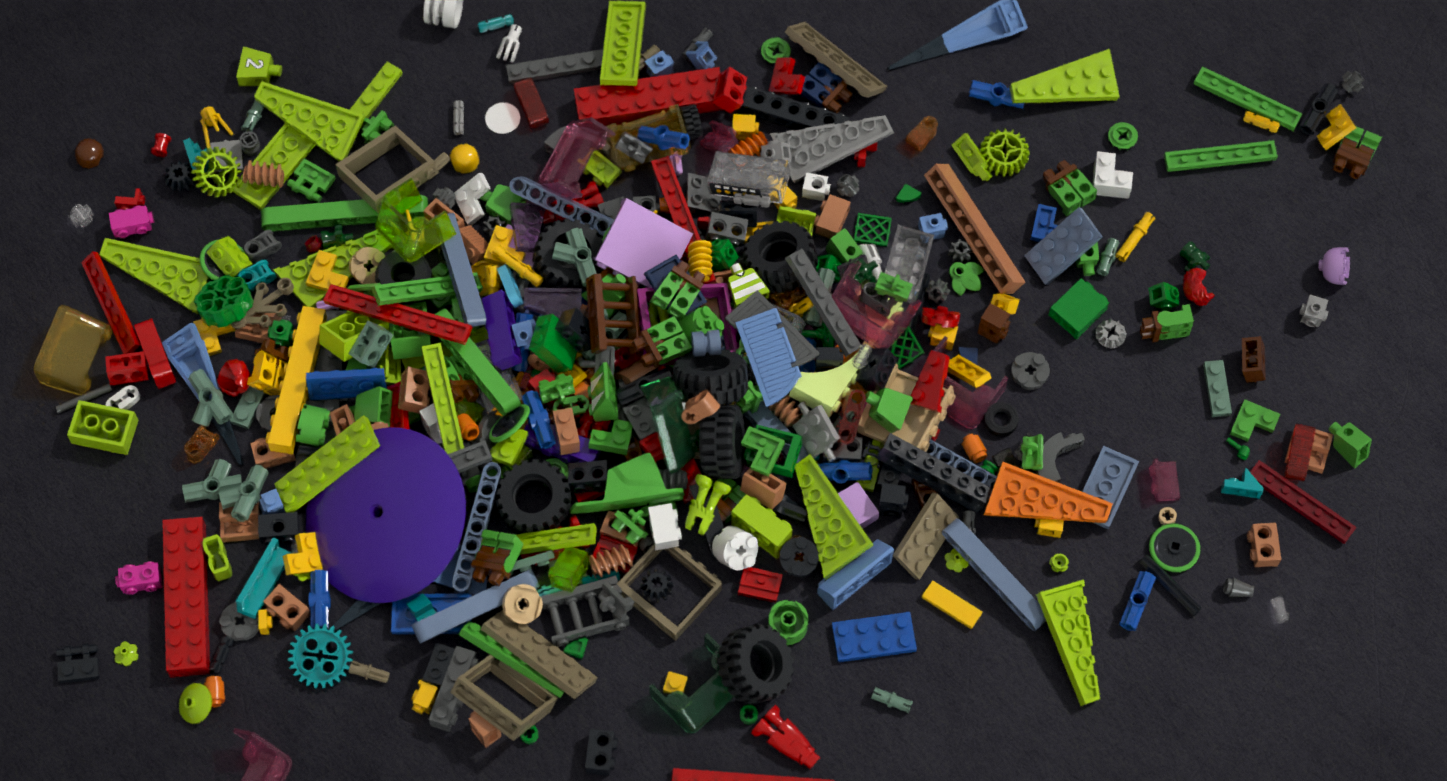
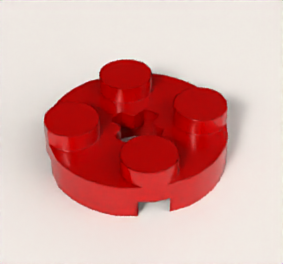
(940, 316)

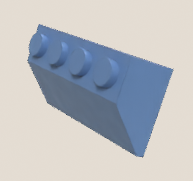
(855, 574)

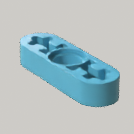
(510, 285)

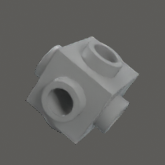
(776, 150)
(1314, 311)

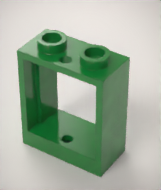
(795, 446)

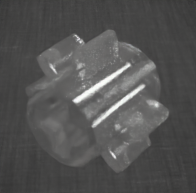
(81, 215)

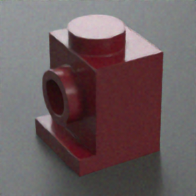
(619, 362)

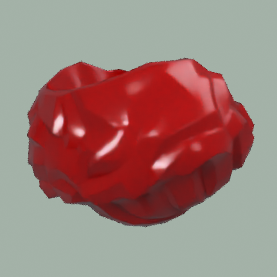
(1194, 289)
(233, 377)

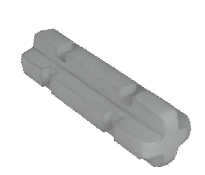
(458, 118)
(752, 200)

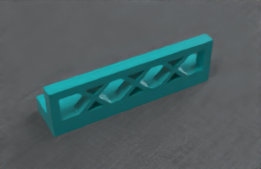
(262, 580)

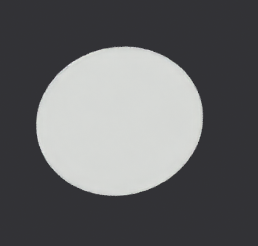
(502, 118)

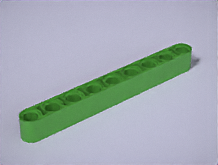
(326, 214)

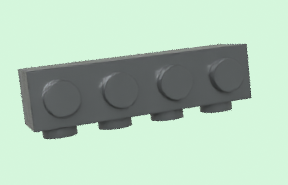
(446, 705)

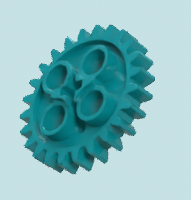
(323, 638)

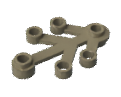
(284, 287)

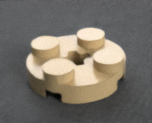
(357, 262)
(531, 598)

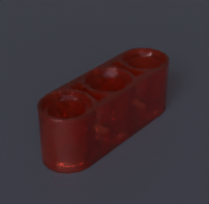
(531, 102)
(857, 409)
(1300, 452)

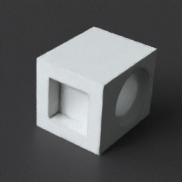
(815, 180)

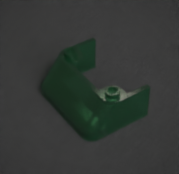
(671, 429)
(704, 704)

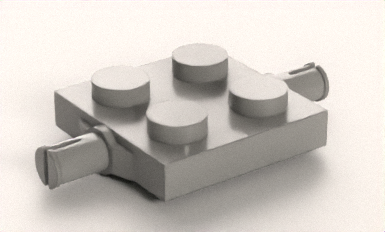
(816, 431)

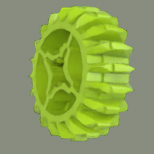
(1014, 147)
(214, 165)

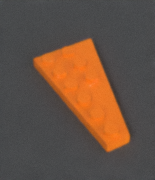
(1033, 496)

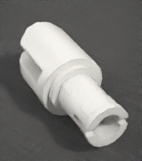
(510, 43)
(872, 254)

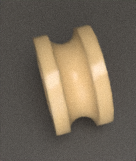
(1172, 513)

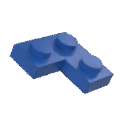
(1043, 222)

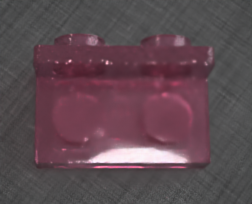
(720, 139)
(1165, 480)

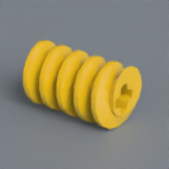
(700, 258)

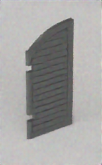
(756, 304)

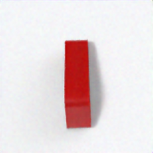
(155, 353)

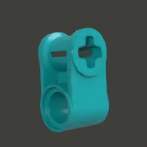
(257, 274)

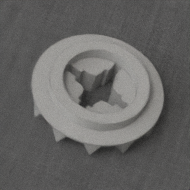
(1113, 341)

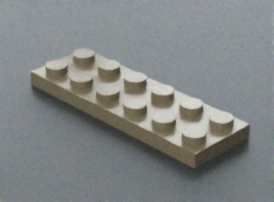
(835, 59)
(540, 654)

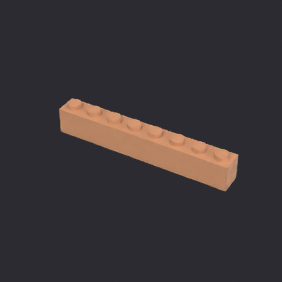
(974, 229)

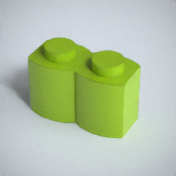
(217, 557)

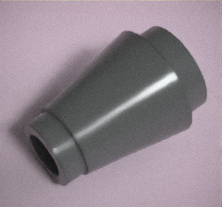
(1237, 588)

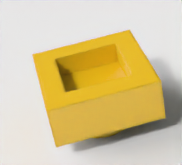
(265, 622)
(675, 682)

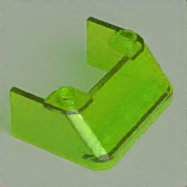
(415, 237)

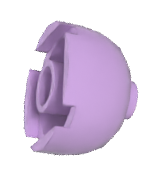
(1335, 265)

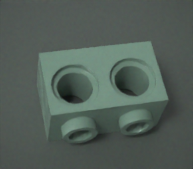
(371, 344)

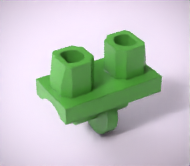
(374, 126)
(893, 287)
(556, 389)
(751, 400)
(1032, 453)
(636, 531)

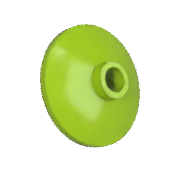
(195, 703)

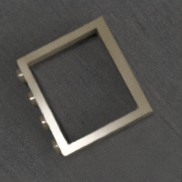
(375, 149)
(652, 613)
(494, 711)

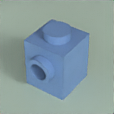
(659, 65)
(933, 225)
(523, 332)

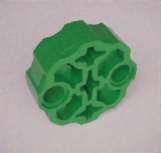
(223, 301)

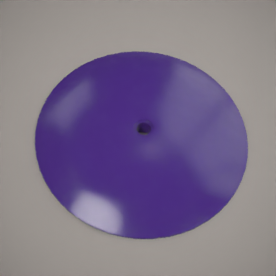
(413, 537)

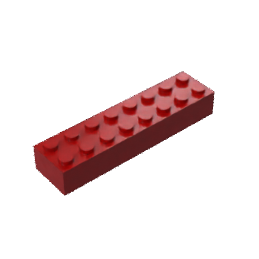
(629, 103)
(186, 597)

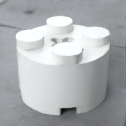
(735, 548)

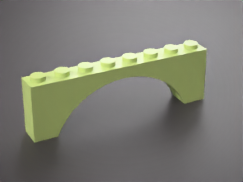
(830, 386)

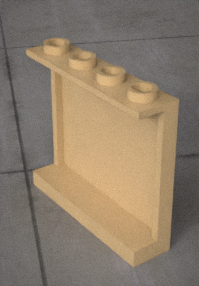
(919, 422)

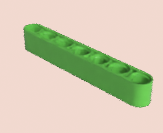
(482, 372)

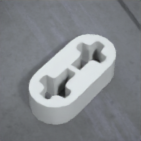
(122, 399)

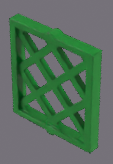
(872, 241)
(910, 359)

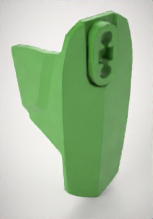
(630, 486)

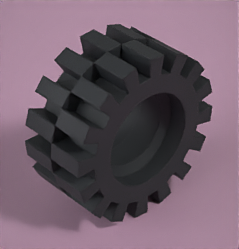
(692, 121)

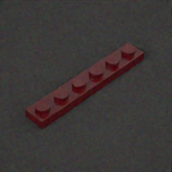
(1303, 502)

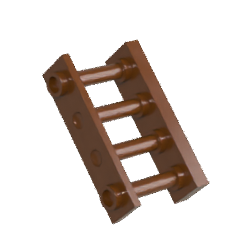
(596, 308)

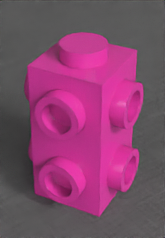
(131, 221)
(139, 578)

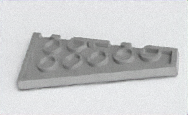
(827, 144)

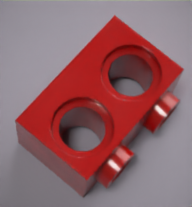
(730, 90)
(127, 368)

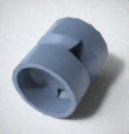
(706, 343)

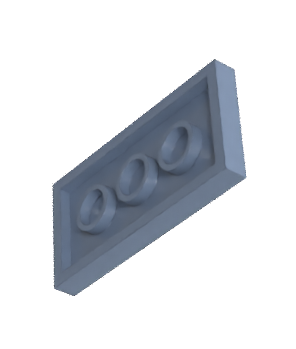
(1063, 246)
(1110, 479)

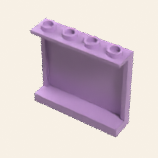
(640, 242)

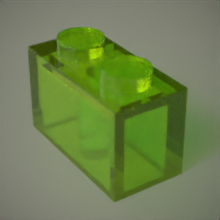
(569, 569)

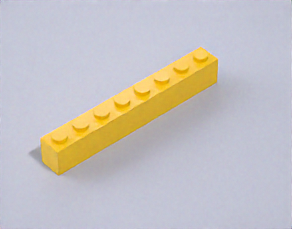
(294, 386)

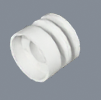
(448, 10)

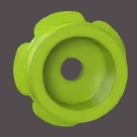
(1059, 558)

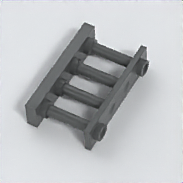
(471, 460)
(589, 592)

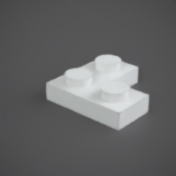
(468, 197)

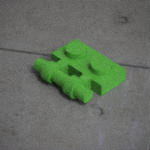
(313, 175)

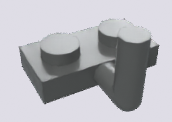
(605, 356)

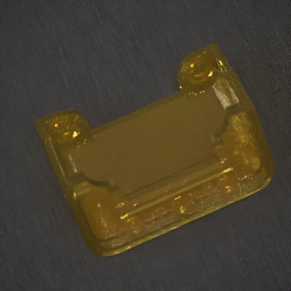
(672, 119)
(70, 350)

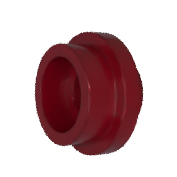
(313, 244)

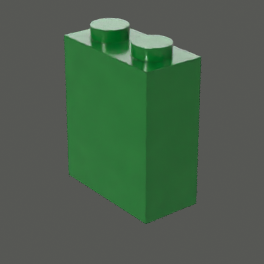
(1079, 308)
(551, 346)

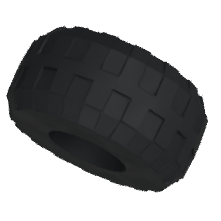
(394, 264)

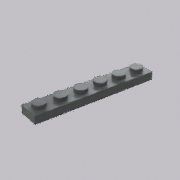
(555, 66)
(823, 302)

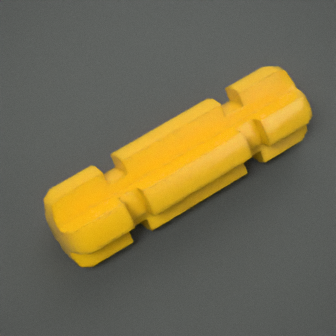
(1261, 121)

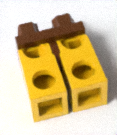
(269, 367)

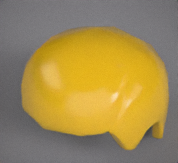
(464, 158)

